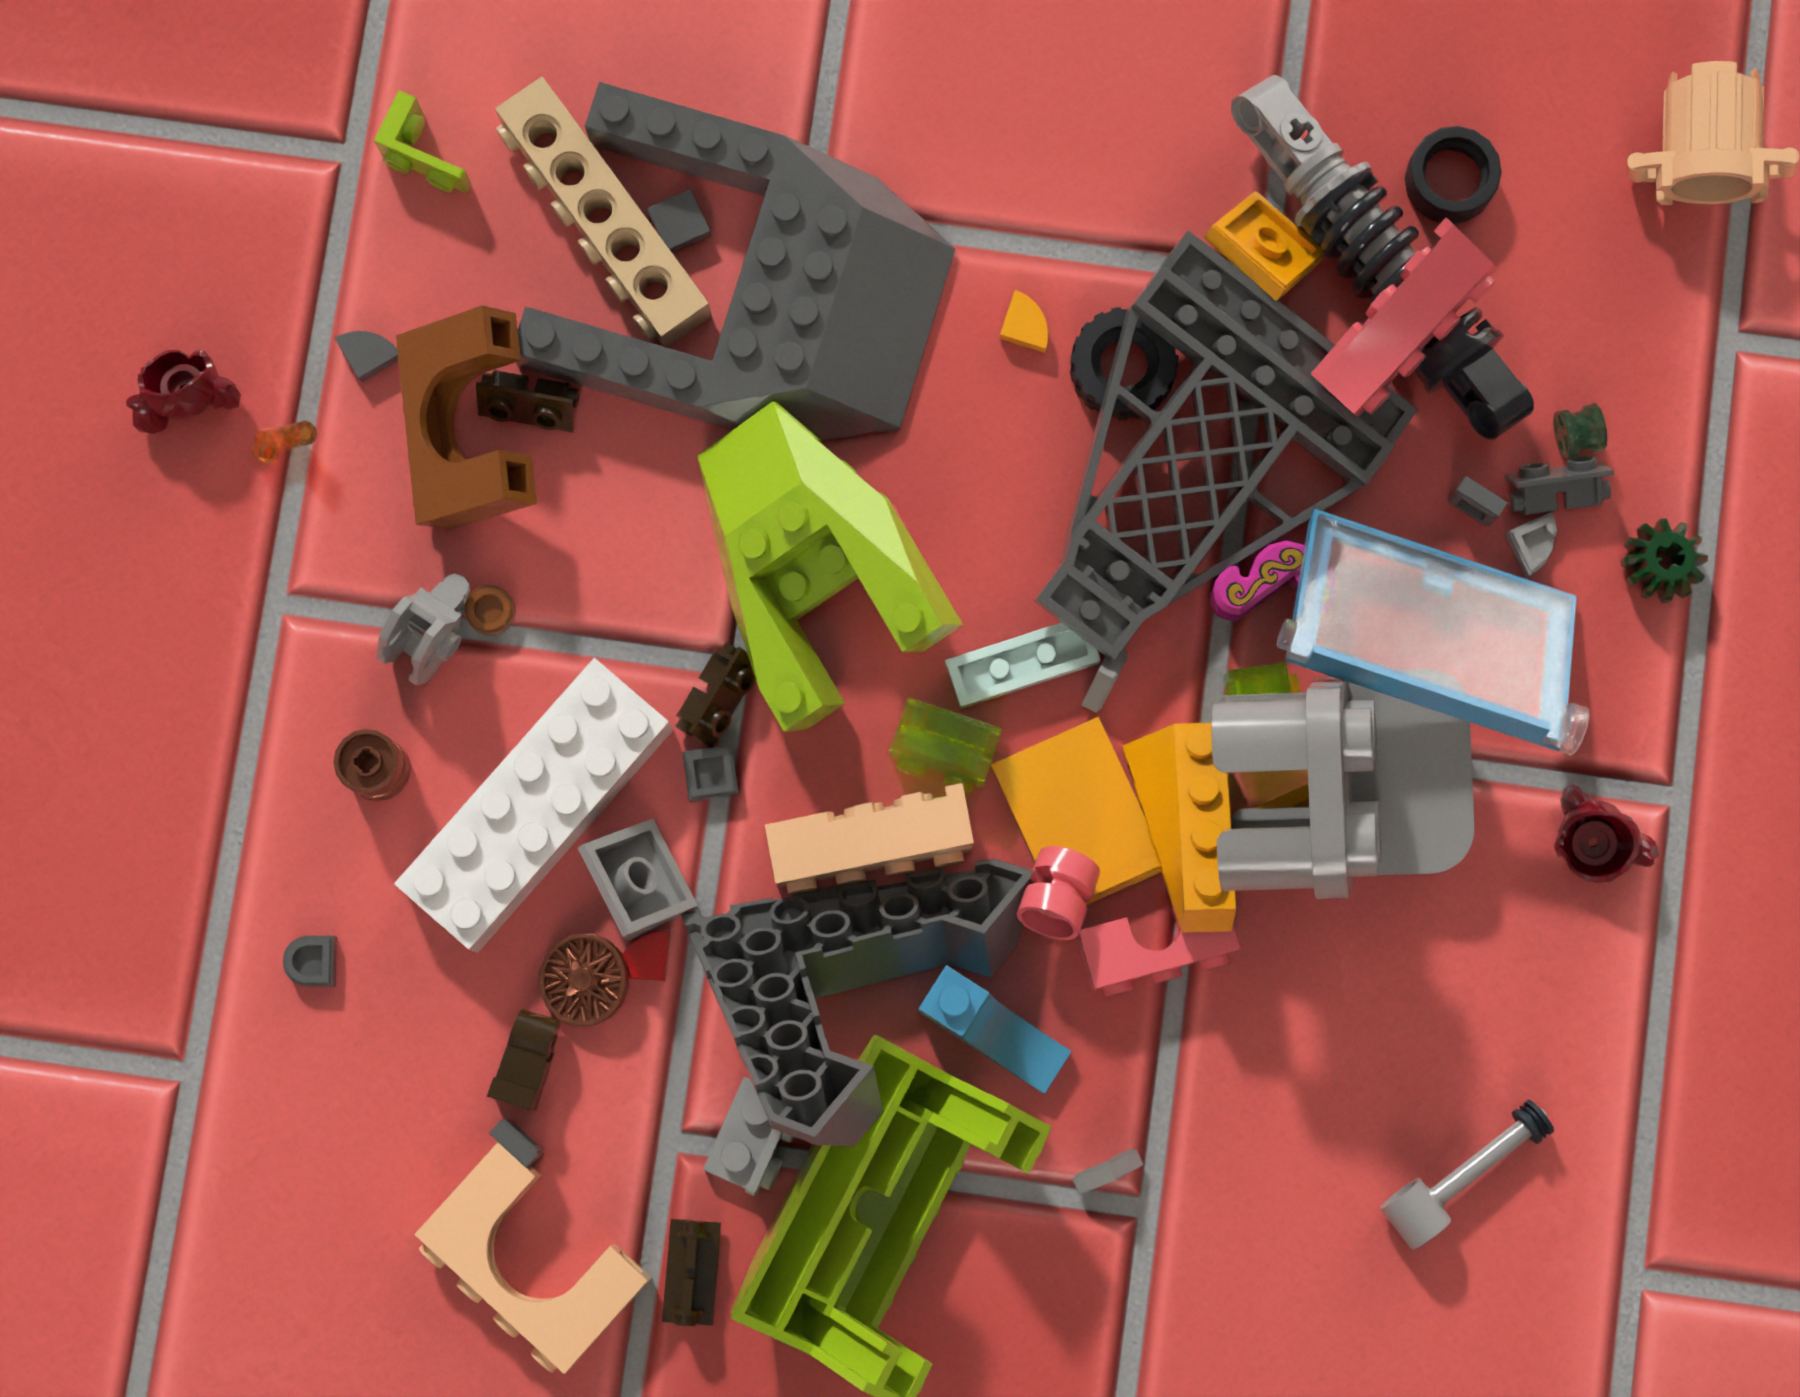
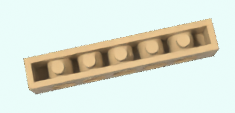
(540, 111)

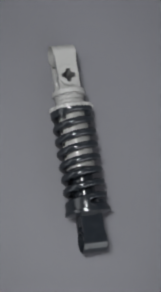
(1353, 226)

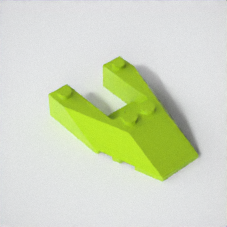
(795, 533)

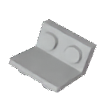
(747, 1144)

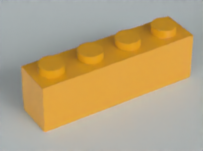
(1185, 814)

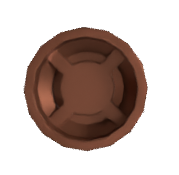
(371, 765)

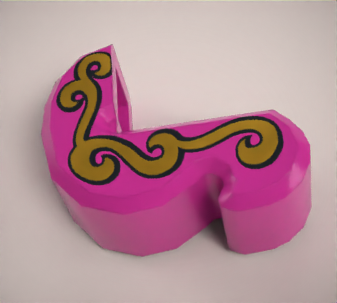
(1269, 572)

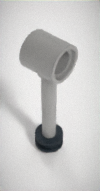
(1420, 1212)

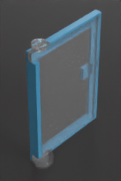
(1436, 632)

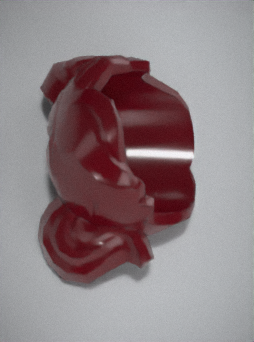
(179, 387)
(1616, 835)

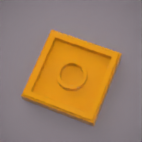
(1265, 245)

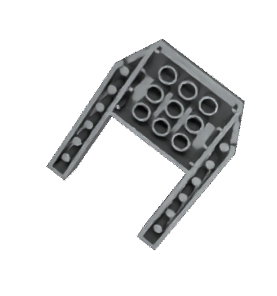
(824, 303)

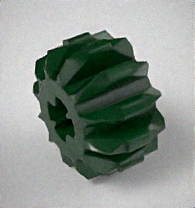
(1681, 552)

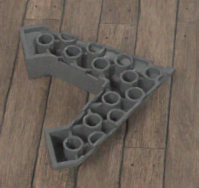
(783, 953)

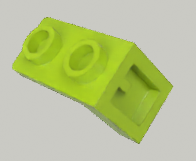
(404, 126)

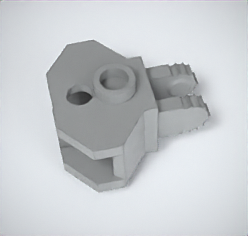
(425, 627)

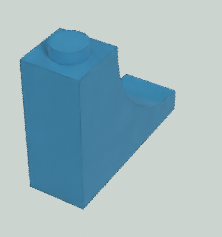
(993, 1029)

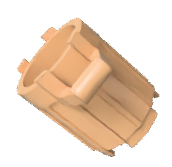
(1713, 140)

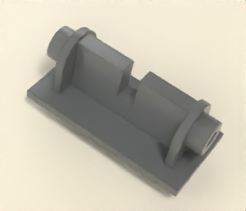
(1579, 482)

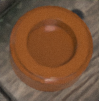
(490, 610)

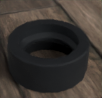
(1460, 140)

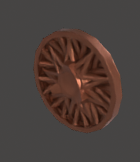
(584, 979)

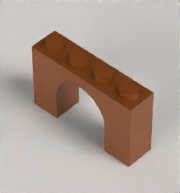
(434, 370)

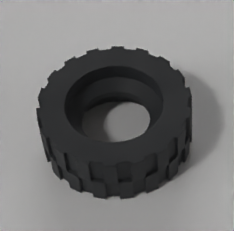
(1086, 356)

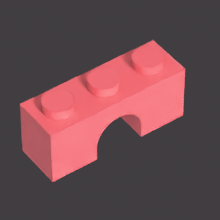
(1116, 958)

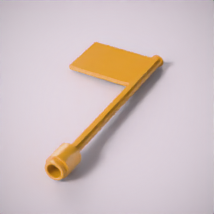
(1079, 799)

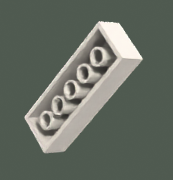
(534, 806)

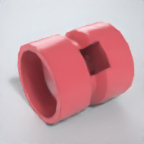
(1057, 895)

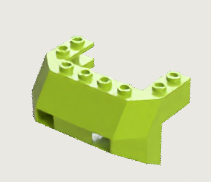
(862, 1214)

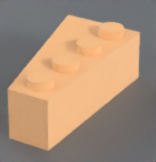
(870, 839)

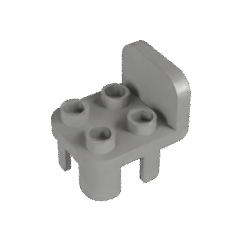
(1382, 785)

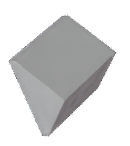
(638, 879)

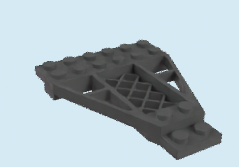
(1266, 361)

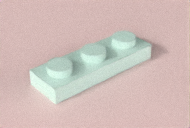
(1018, 663)

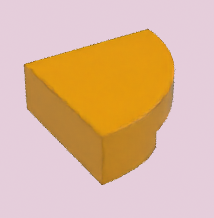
(1025, 323)

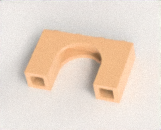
(464, 1237)

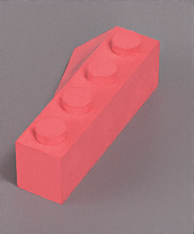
(1405, 320)

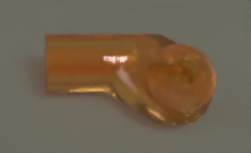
(282, 438)

